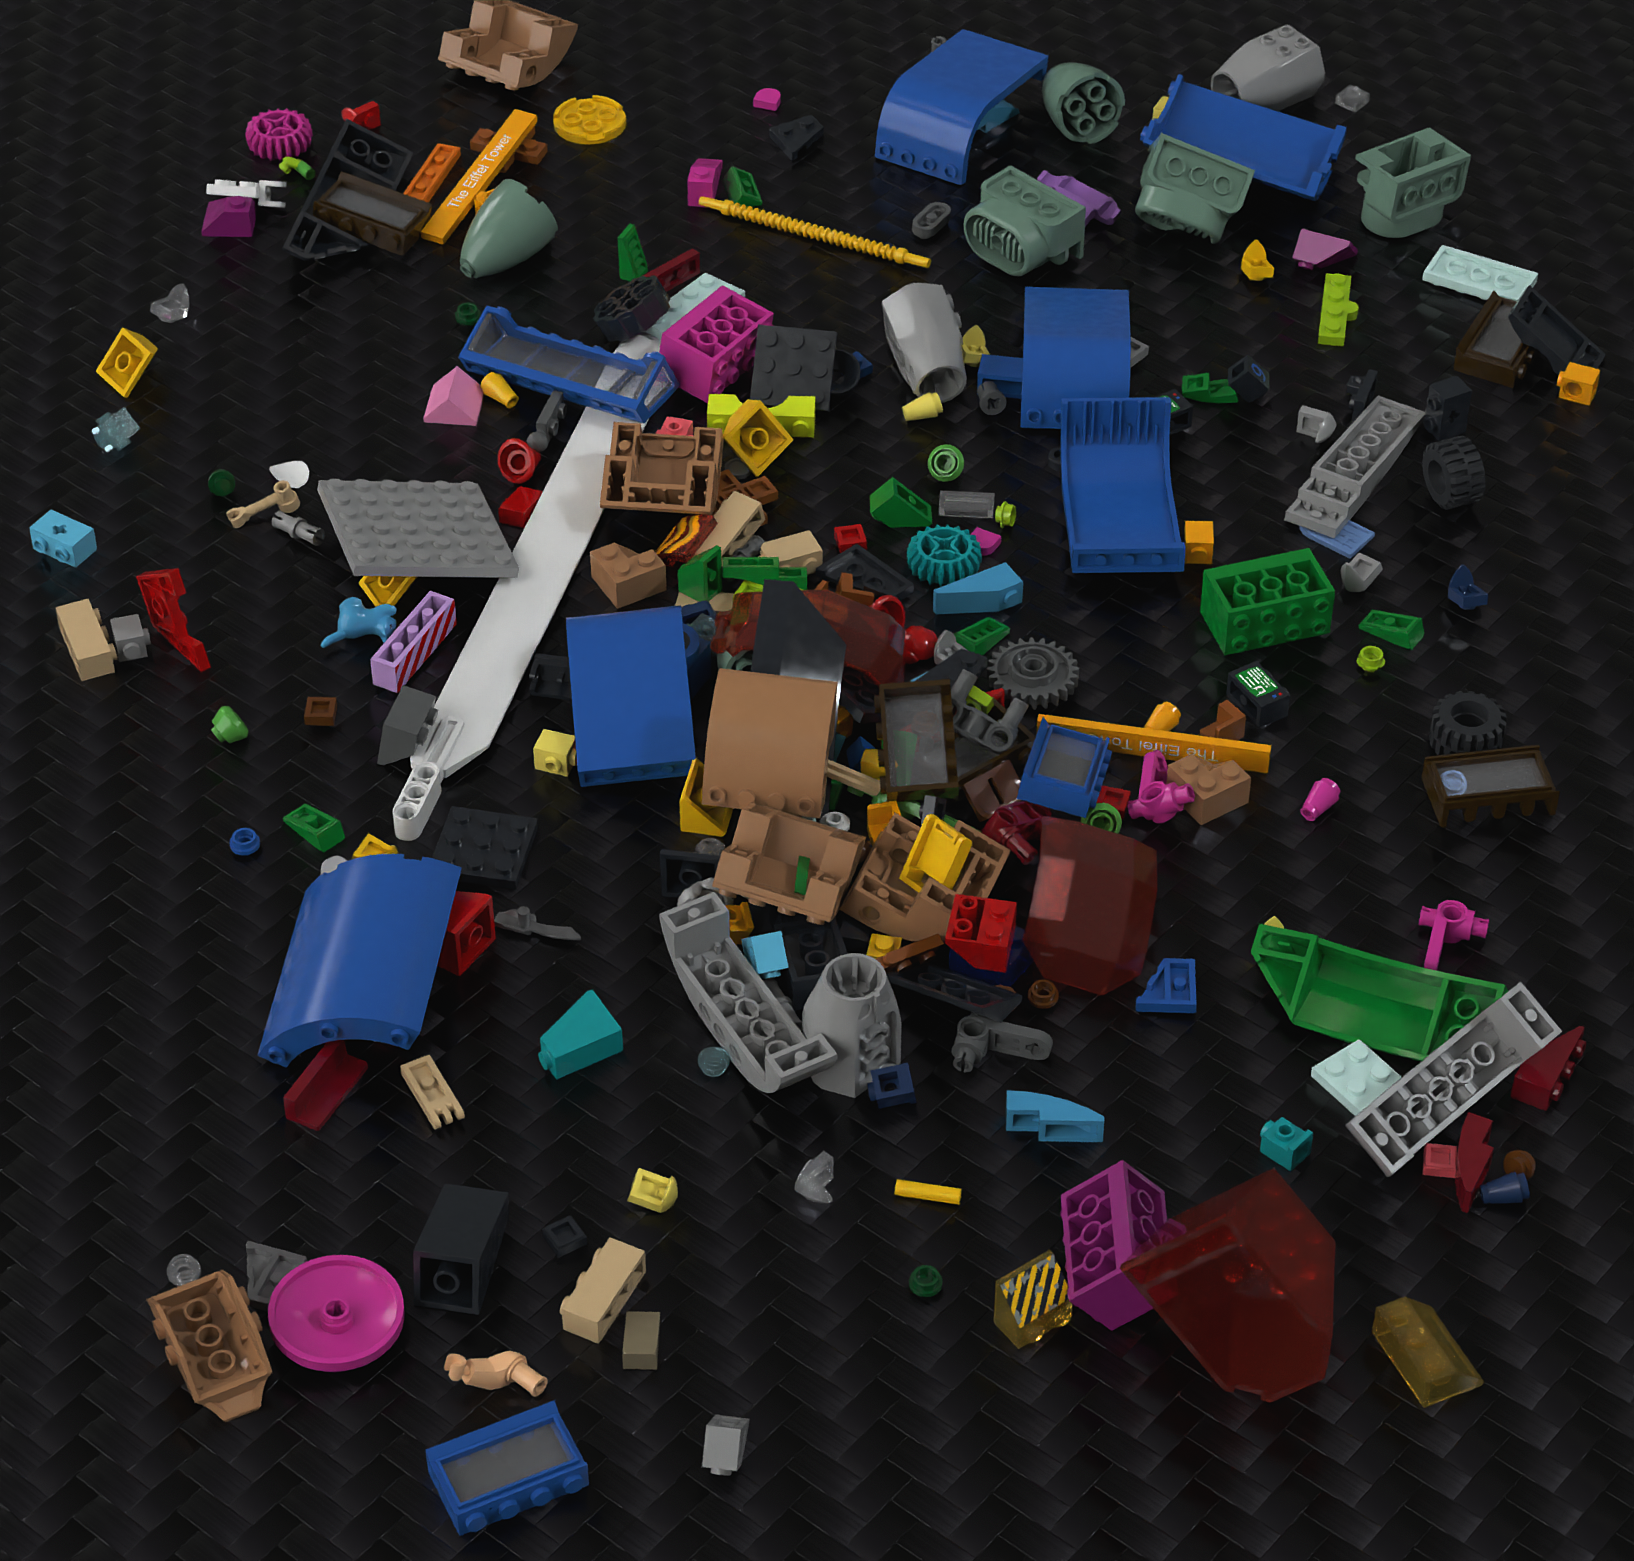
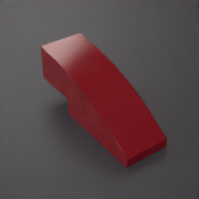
(1472, 1158)

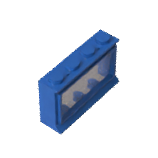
(1065, 770)
(506, 1468)

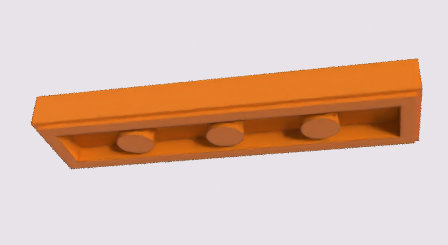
(433, 172)

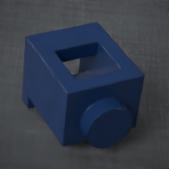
(892, 1076)

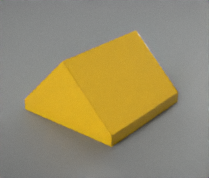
(696, 816)

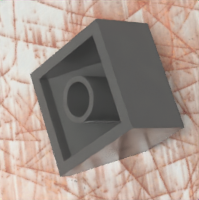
(406, 725)

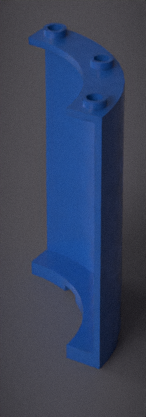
(1279, 147)
(362, 955)

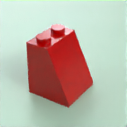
(467, 932)

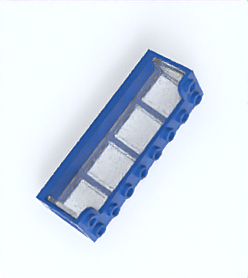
(581, 372)

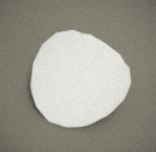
(294, 472)

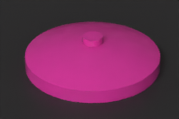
(336, 1313)

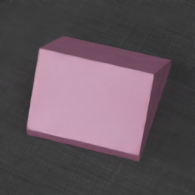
(455, 400)

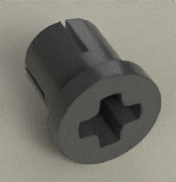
(991, 399)

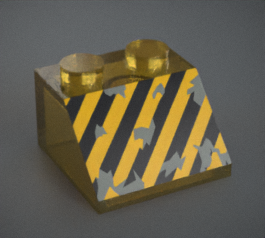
(1032, 1300)

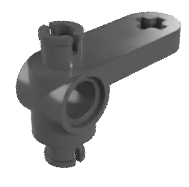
(980, 1034)

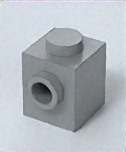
(130, 637)

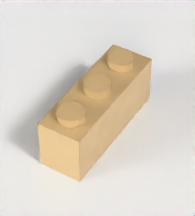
(737, 522)
(86, 639)
(603, 1290)

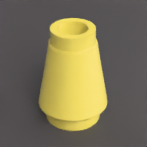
(923, 407)

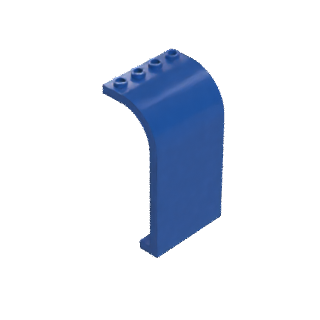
(943, 99)
(1073, 349)
(1119, 485)
(630, 696)

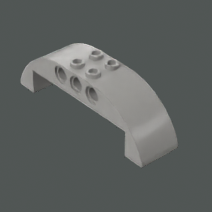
(736, 1000)
(1452, 1078)

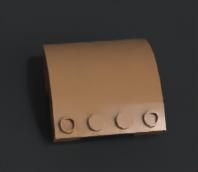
(508, 43)
(662, 470)
(769, 742)
(766, 857)
(900, 911)

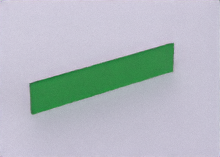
(802, 875)

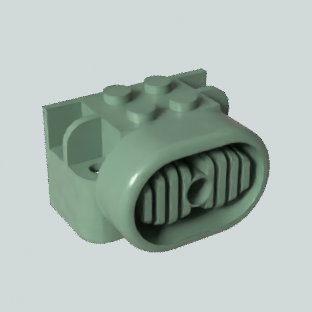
(1410, 183)
(1190, 188)
(1024, 224)

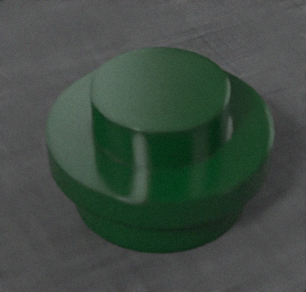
(467, 314)
(221, 482)
(925, 1281)

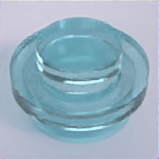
(713, 1061)

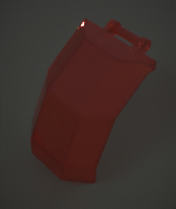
(872, 637)
(1090, 906)

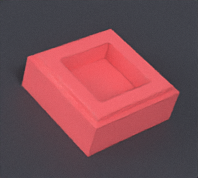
(1439, 1160)

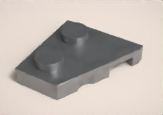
(265, 1270)

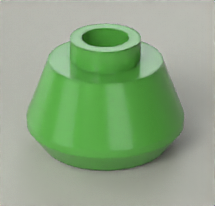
(945, 463)
(229, 725)
(1103, 810)

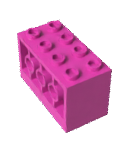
(714, 342)

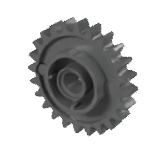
(1033, 672)

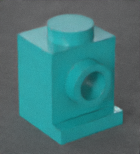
(1285, 1143)

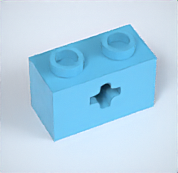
(63, 538)

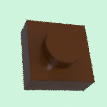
(320, 711)

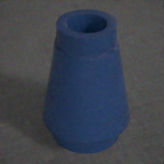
(1505, 1189)

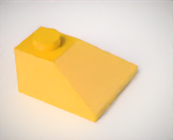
(126, 361)
(756, 436)
(386, 588)

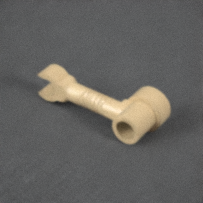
(284, 497)

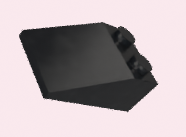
(808, 951)

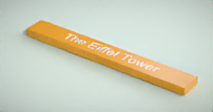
(478, 176)
(1171, 744)

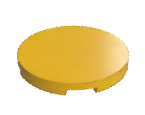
(589, 120)

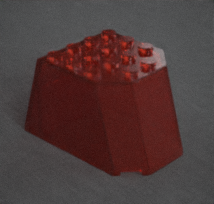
(1245, 1286)

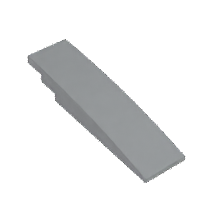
(1354, 466)

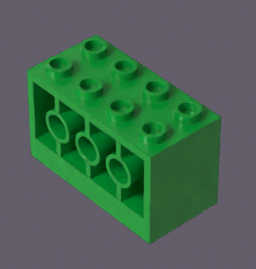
(1267, 601)

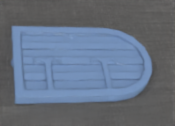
(1347, 542)

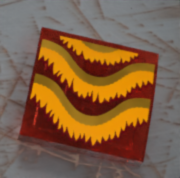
(685, 538)

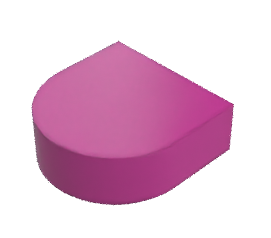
(767, 99)
(988, 540)

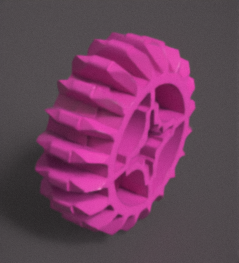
(279, 134)

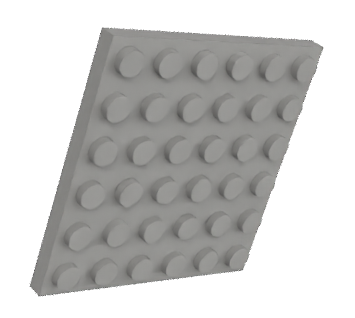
(416, 529)

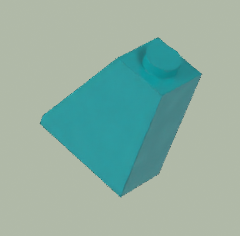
(580, 1037)

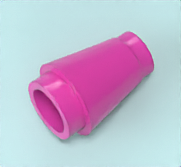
(1321, 797)

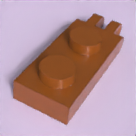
(904, 957)

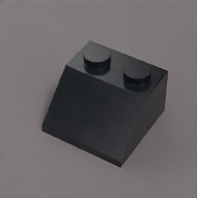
(684, 869)

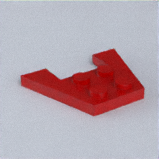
(161, 594)

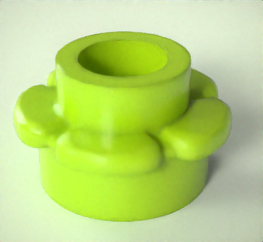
(1005, 514)
(1371, 658)

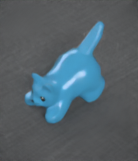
(359, 621)

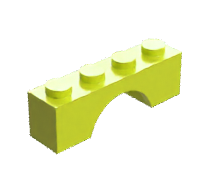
(794, 414)

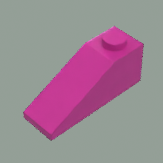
(703, 180)

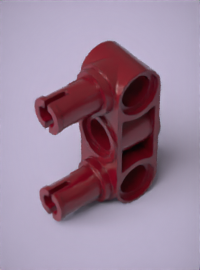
(1015, 825)

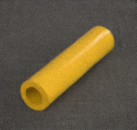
(928, 1192)

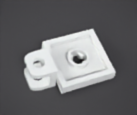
(247, 189)

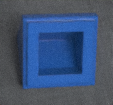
(855, 752)

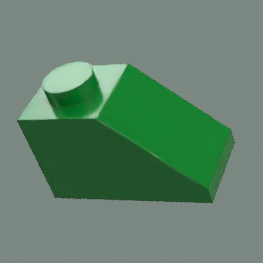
(899, 506)
(702, 575)

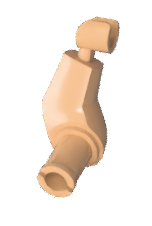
(496, 1372)

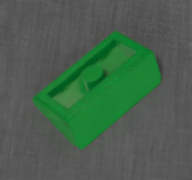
(741, 187)

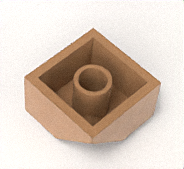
(627, 574)
(1216, 786)

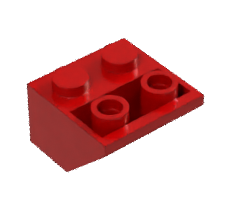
(982, 931)

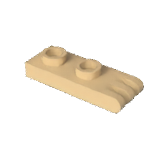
(431, 1091)

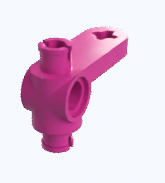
(1156, 798)
(1450, 925)

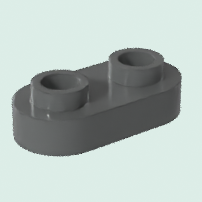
(931, 220)

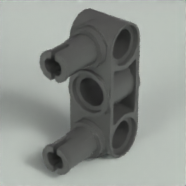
(978, 726)

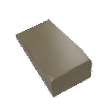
(641, 1340)

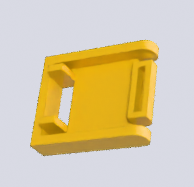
(937, 852)

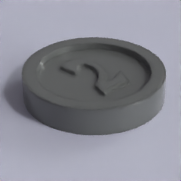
(738, 468)

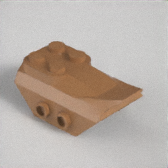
(214, 1343)

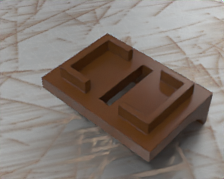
(982, 796)

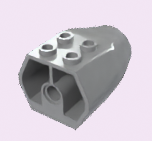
(1272, 70)
(926, 339)
(857, 1018)

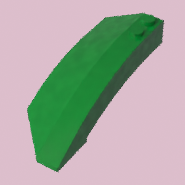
(1367, 996)

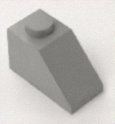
(725, 1444)

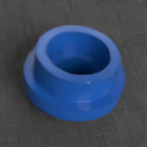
(244, 841)

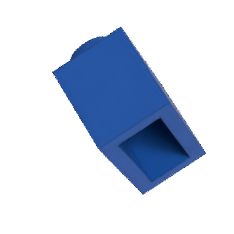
(1004, 372)

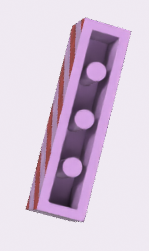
(413, 641)

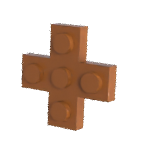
(528, 151)
(757, 489)

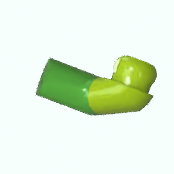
(300, 166)

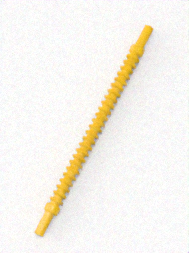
(900, 255)

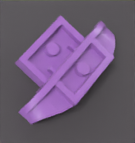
(1097, 204)

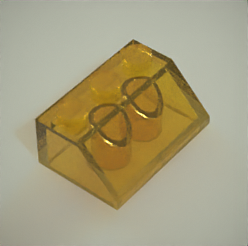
(1423, 1351)

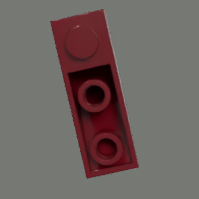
(1542, 1074)

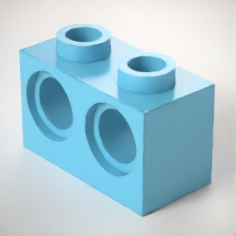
(766, 954)

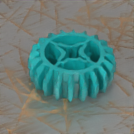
(943, 554)

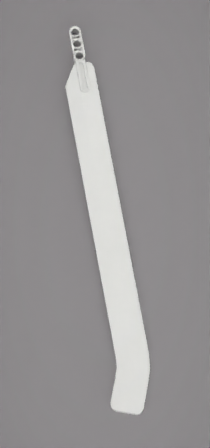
(515, 613)

